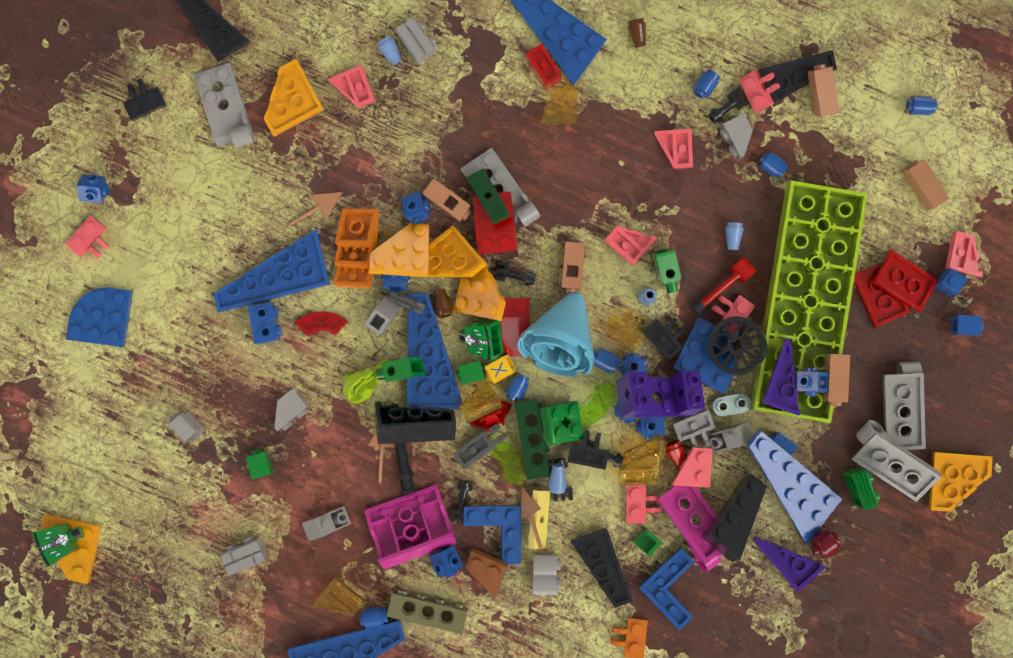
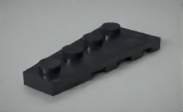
(213, 29)
(793, 74)
(603, 563)

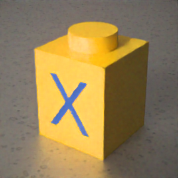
(500, 369)

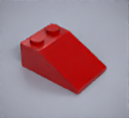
(497, 237)
(514, 322)

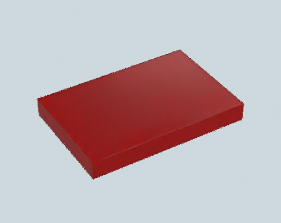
(904, 280)
(878, 303)

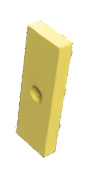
(540, 517)

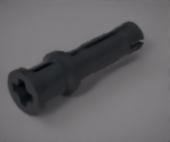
(405, 474)

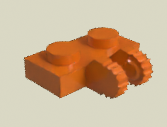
(635, 637)

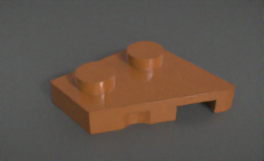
(487, 570)

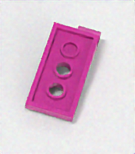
(704, 553)

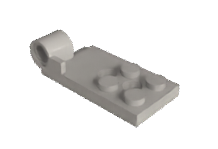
(228, 124)
(523, 208)
(900, 391)
(881, 452)

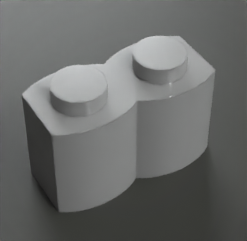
(186, 426)
(545, 573)

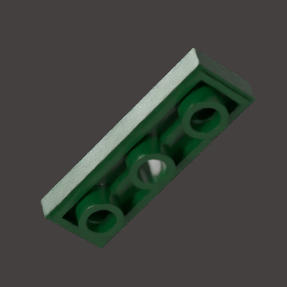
(484, 188)

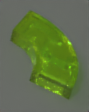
(598, 405)
(510, 462)

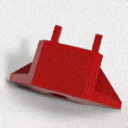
(492, 418)

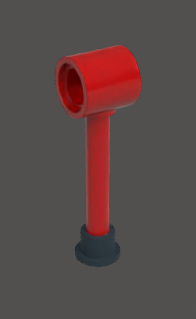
(741, 271)

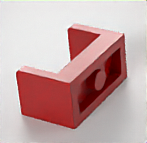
(543, 67)

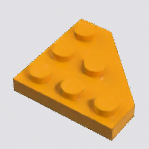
(291, 99)
(403, 253)
(453, 256)
(480, 296)
(959, 478)
(80, 563)

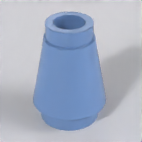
(389, 49)
(733, 235)
(643, 298)
(557, 480)

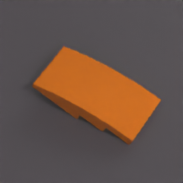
(355, 241)

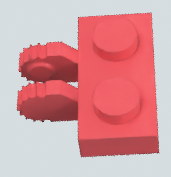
(756, 90)
(86, 236)
(740, 307)
(636, 504)

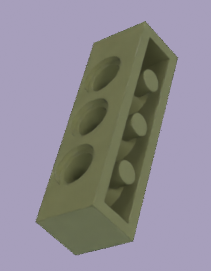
(436, 620)

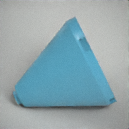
(560, 339)

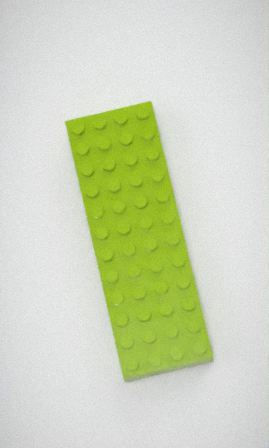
(810, 286)

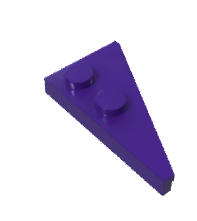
(781, 388)
(794, 567)

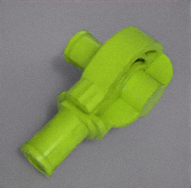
(362, 383)

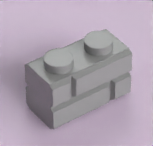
(415, 40)
(244, 556)

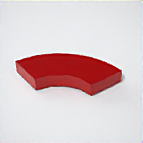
(321, 321)

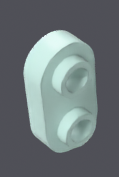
(731, 404)

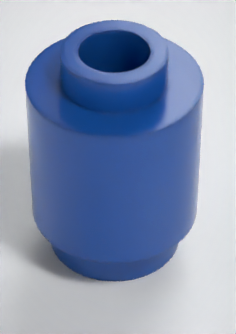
(706, 84)
(921, 105)
(773, 164)
(606, 360)
(516, 386)
(373, 617)

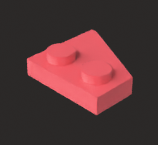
(354, 86)
(677, 147)
(629, 244)
(963, 254)
(695, 469)

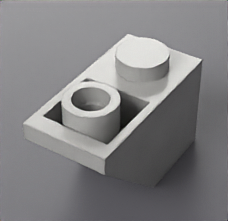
(737, 133)
(383, 316)
(288, 408)
(730, 437)
(326, 523)

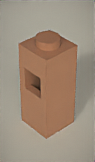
(823, 90)
(925, 184)
(447, 201)
(572, 266)
(838, 382)

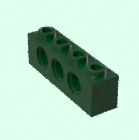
(533, 469)

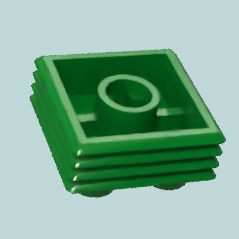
(553, 429)
(861, 489)

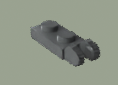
(478, 447)

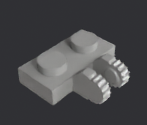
(693, 426)

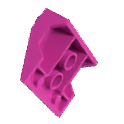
(410, 527)

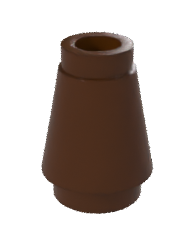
(637, 30)
(442, 304)

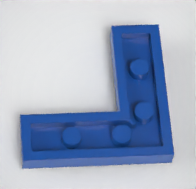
(505, 516)
(657, 583)

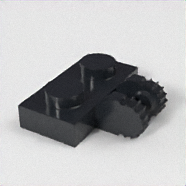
(145, 103)
(663, 339)
(588, 455)

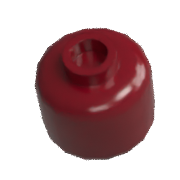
(825, 544)

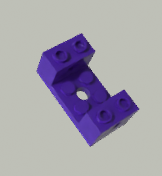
(677, 395)

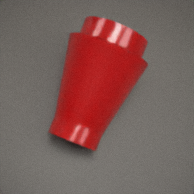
(675, 452)

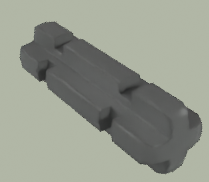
(406, 302)

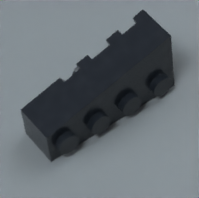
(413, 424)
(735, 520)

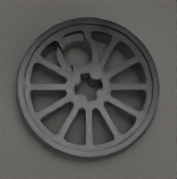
(715, 335)

